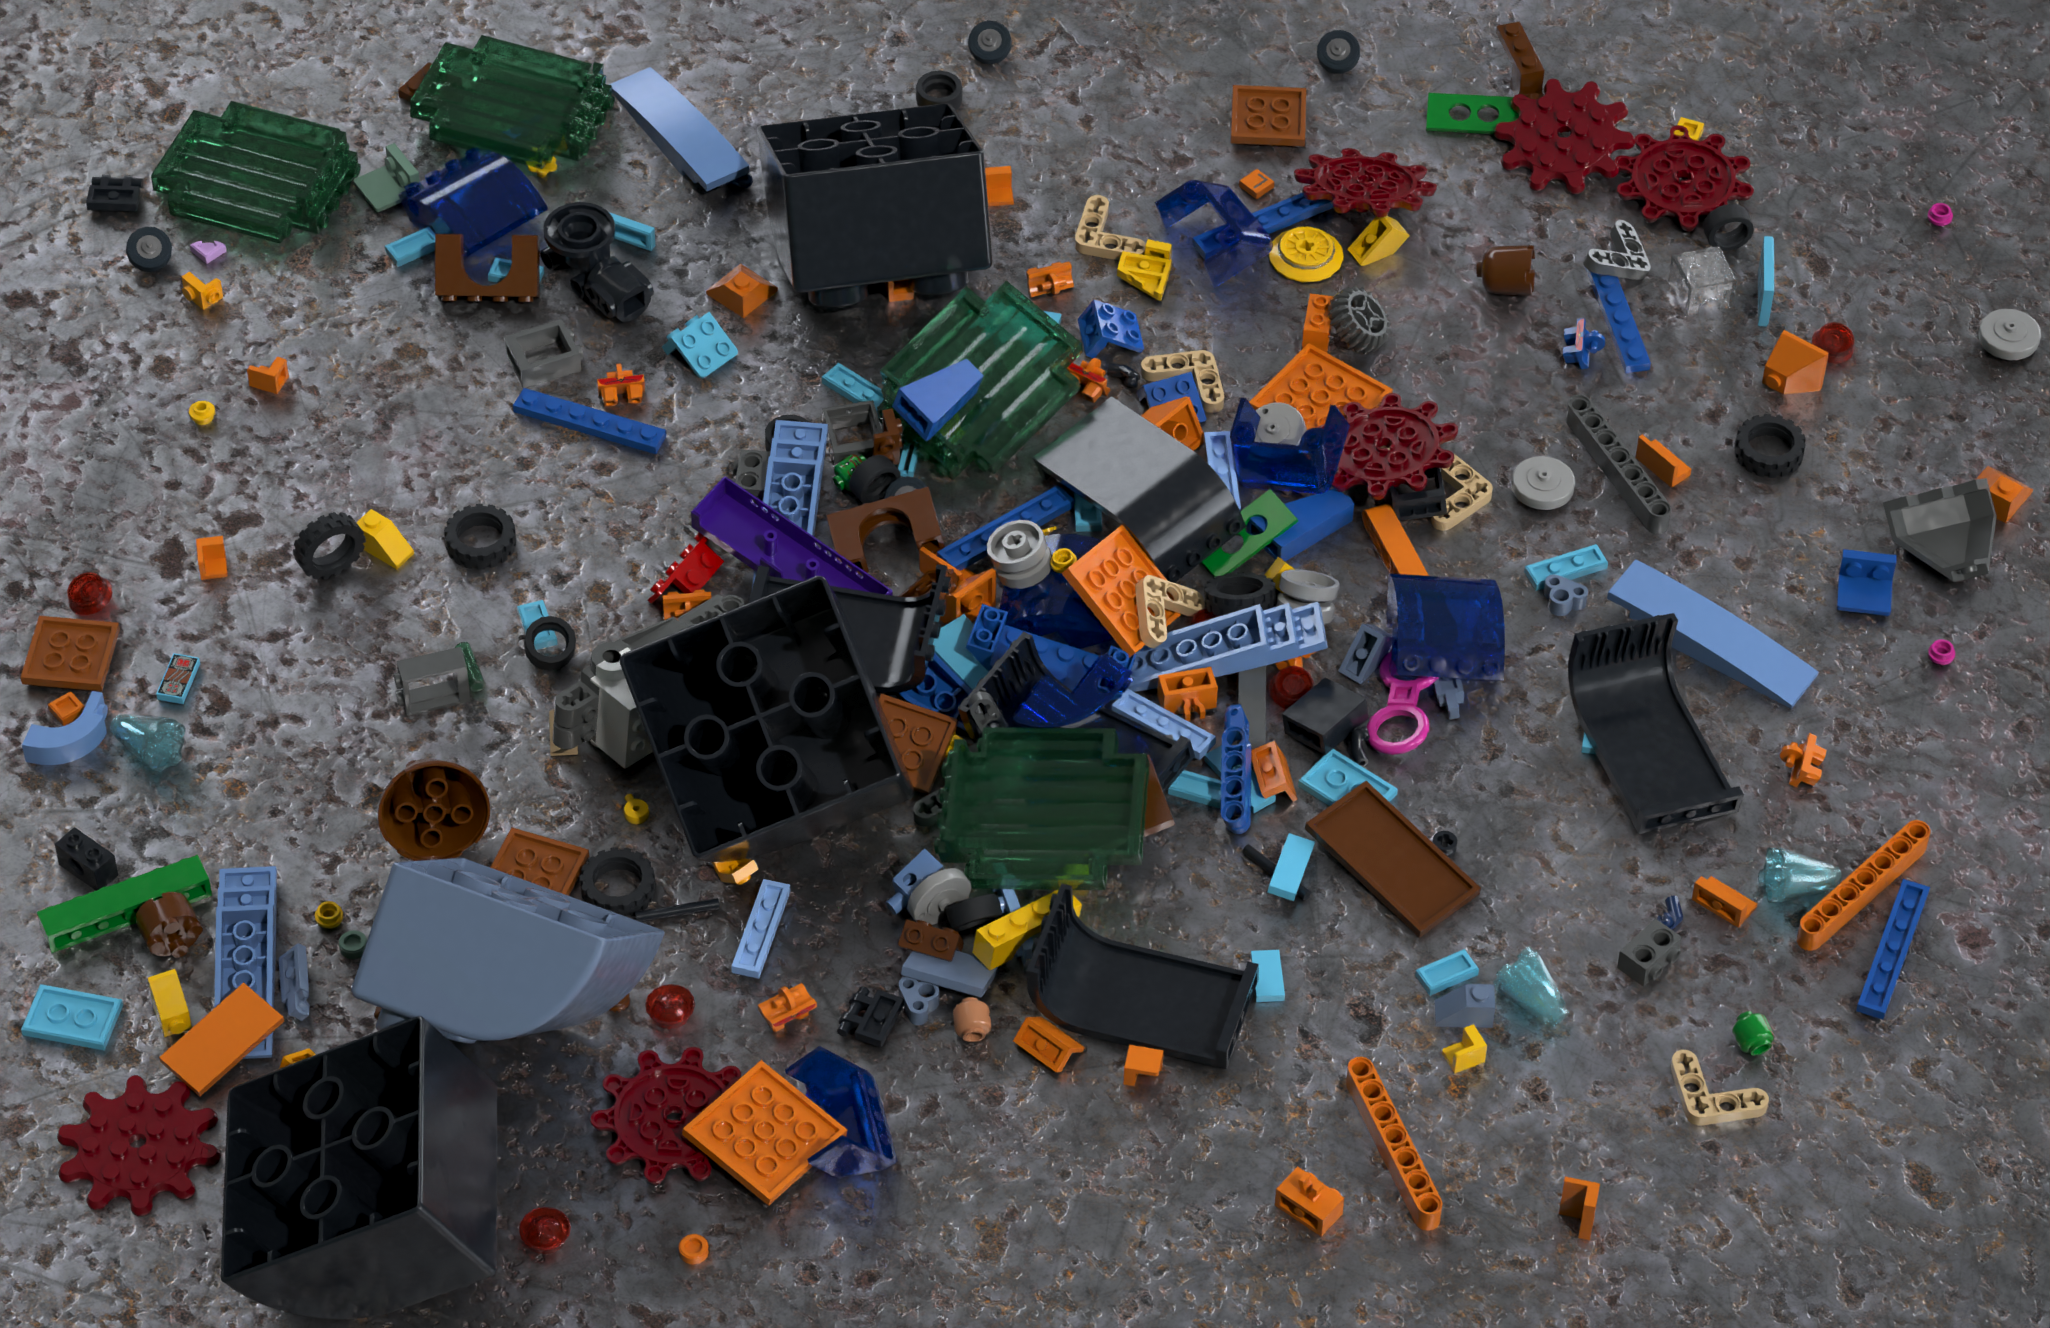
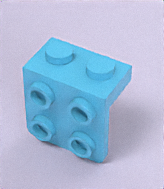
(702, 345)

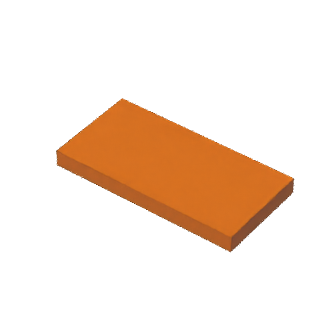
(221, 1039)

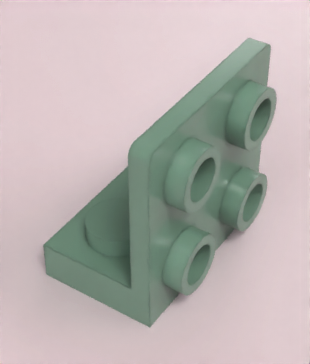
(385, 183)

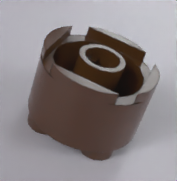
(168, 925)

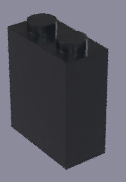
(1325, 715)

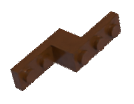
(1526, 67)

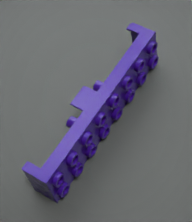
(761, 539)

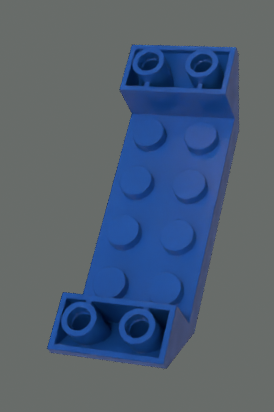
(1068, 664)

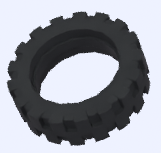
(1770, 426)
(320, 531)
(483, 556)
(1238, 592)
(618, 860)

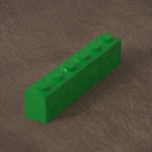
(118, 904)

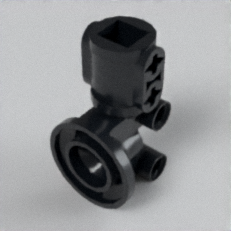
(582, 238)

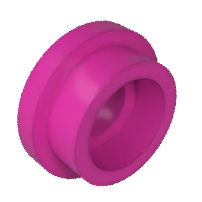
(1940, 214)
(1941, 652)

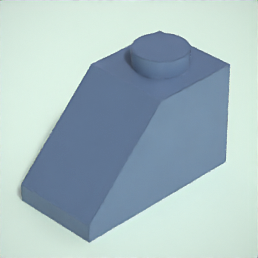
(1366, 652)
(1466, 1007)

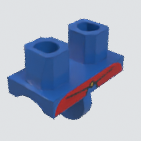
(1584, 344)

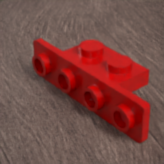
(692, 571)

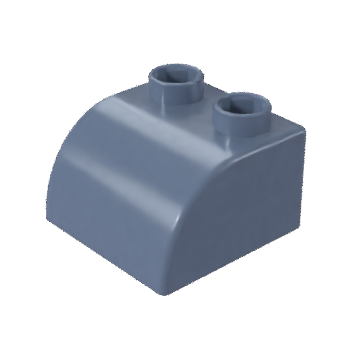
(495, 953)

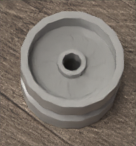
(1019, 554)
(1307, 587)

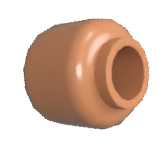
(972, 1019)

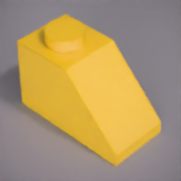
(1378, 240)
(384, 539)
(169, 1003)

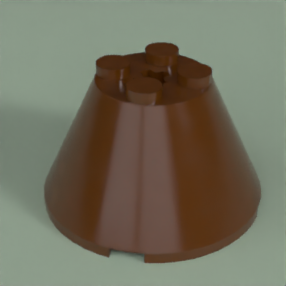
(433, 810)

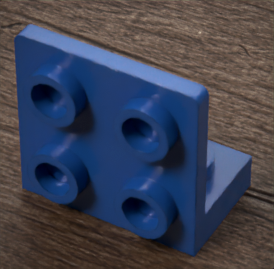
(1107, 323)
(1172, 389)
(1865, 582)

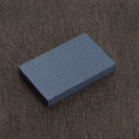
(962, 974)

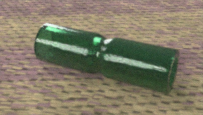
(475, 677)

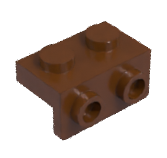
(889, 441)
(930, 941)

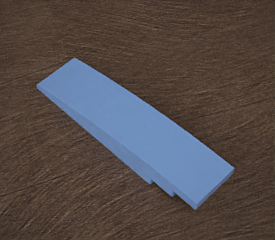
(679, 129)
(796, 472)
(1714, 634)
(1233, 643)
(247, 937)

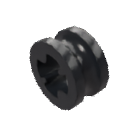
(1446, 837)

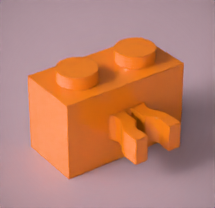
(1188, 692)
(1309, 1201)

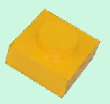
(1694, 128)
(1158, 249)

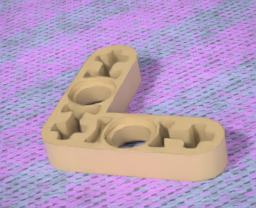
(1098, 238)
(1199, 371)
(1465, 493)
(1152, 593)
(1708, 1102)

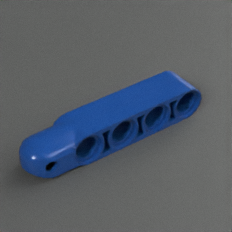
(1236, 728)

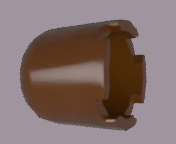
(1508, 270)

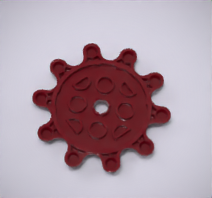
(1564, 158)
(1662, 164)
(1365, 182)
(1412, 444)
(643, 1109)
(141, 1172)

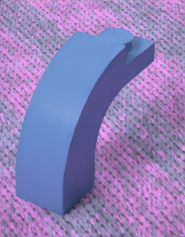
(69, 742)

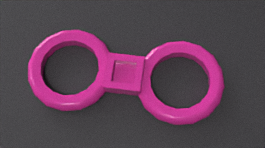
(1401, 701)

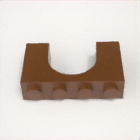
(453, 280)
(912, 509)

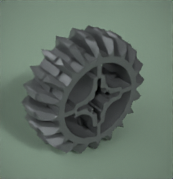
(1359, 319)

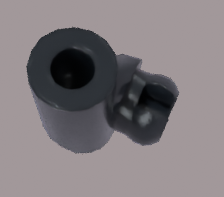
(1123, 371)
(1356, 747)

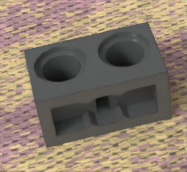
(751, 471)
(1649, 952)

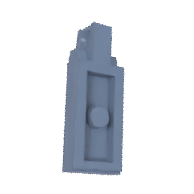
(1449, 693)
(295, 981)

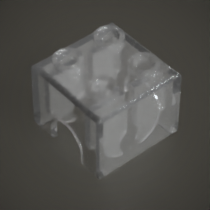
(1702, 277)

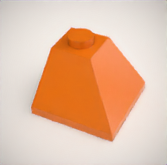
(742, 290)
(1795, 366)
(1178, 420)
(2005, 493)
(970, 596)

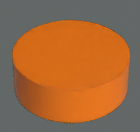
(693, 1249)

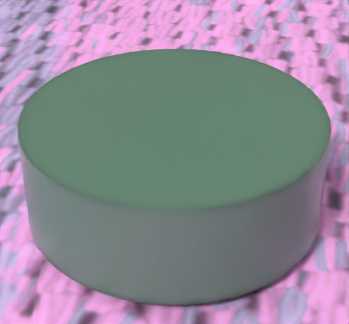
(352, 944)

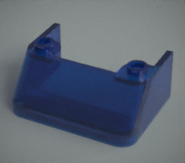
(1241, 241)
(1287, 467)
(855, 1102)

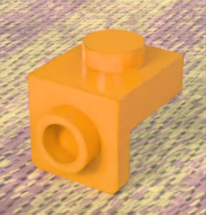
(199, 293)
(735, 871)

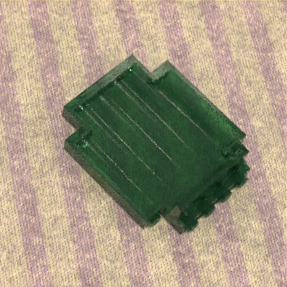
(513, 101)
(256, 172)
(1022, 384)
(1042, 808)

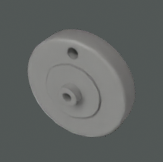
(2009, 334)
(1280, 424)
(1543, 482)
(938, 893)

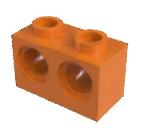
(1317, 323)

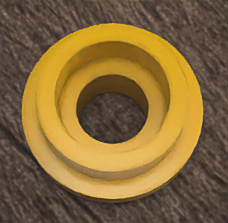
(202, 412)
(1062, 559)
(328, 909)

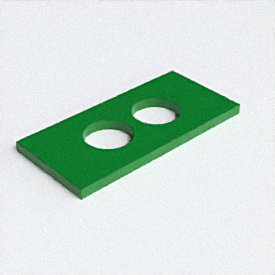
(1441, 103)
(1279, 521)

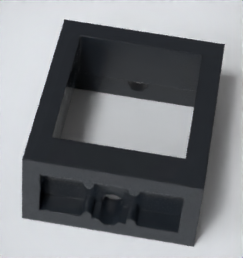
(1421, 503)

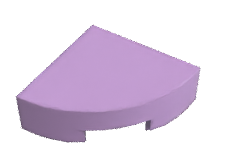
(207, 251)

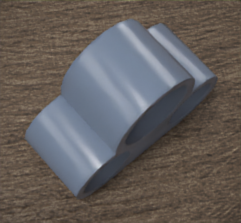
(1571, 595)
(915, 1004)

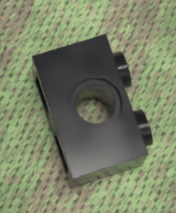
(86, 859)

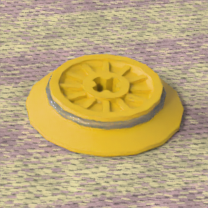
(1306, 254)

